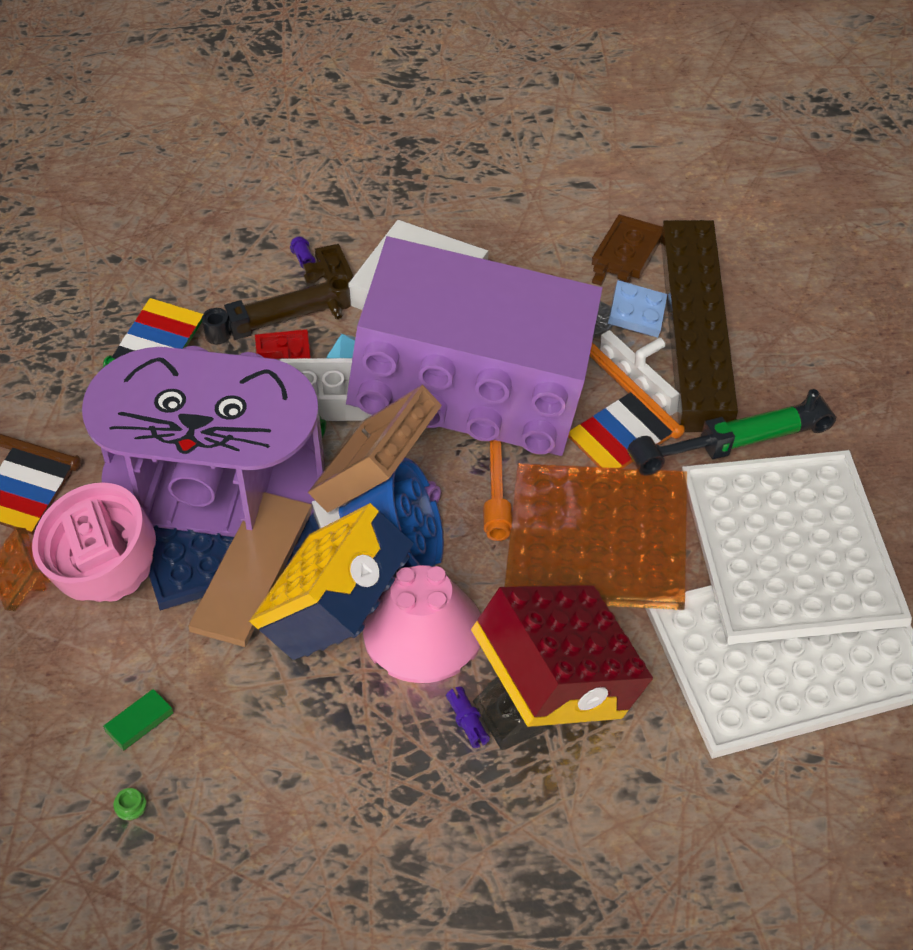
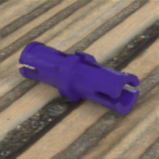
(467, 717)

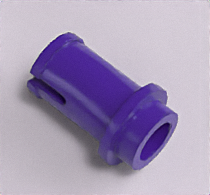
(300, 247)

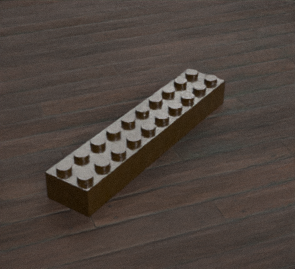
(697, 323)

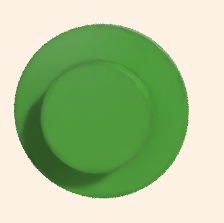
(129, 804)

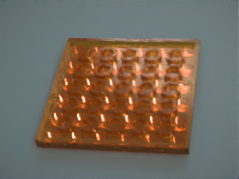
(601, 531)

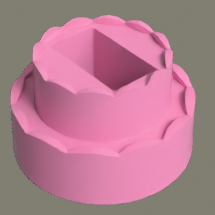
(95, 543)

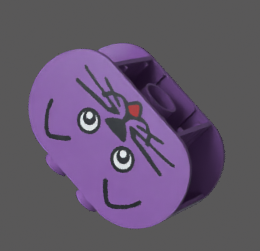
(205, 434)

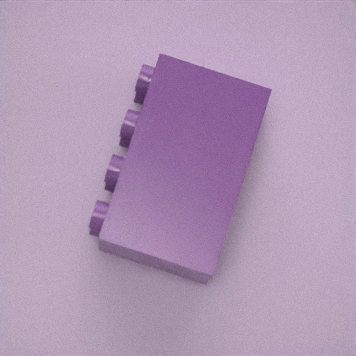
(482, 336)

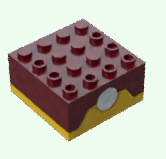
(561, 654)

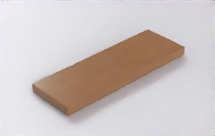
(250, 570)

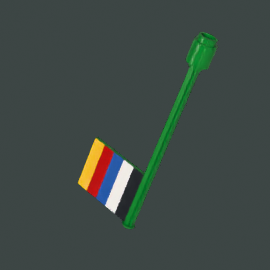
(163, 326)

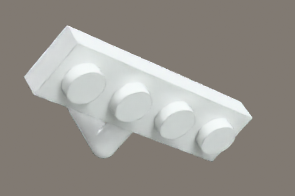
(642, 374)

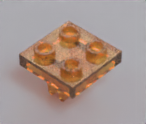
(18, 570)

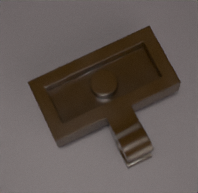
(329, 262)

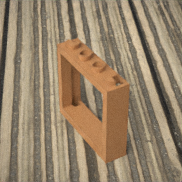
(374, 458)

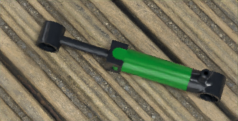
(721, 436)

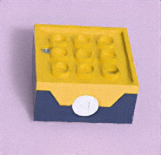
(333, 583)

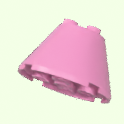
(422, 627)

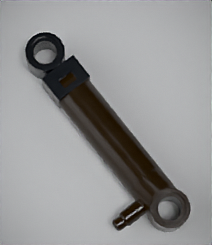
(241, 319)

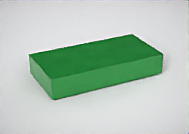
(138, 719)

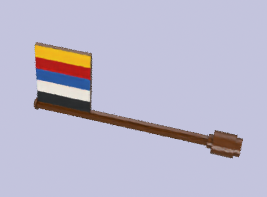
(30, 481)

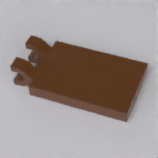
(626, 249)

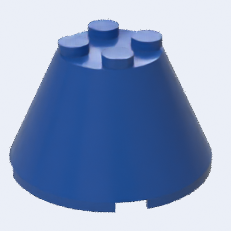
(409, 508)

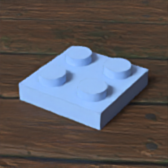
(637, 308)

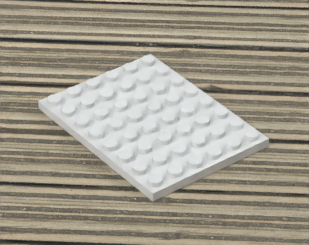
(793, 548)
(780, 686)

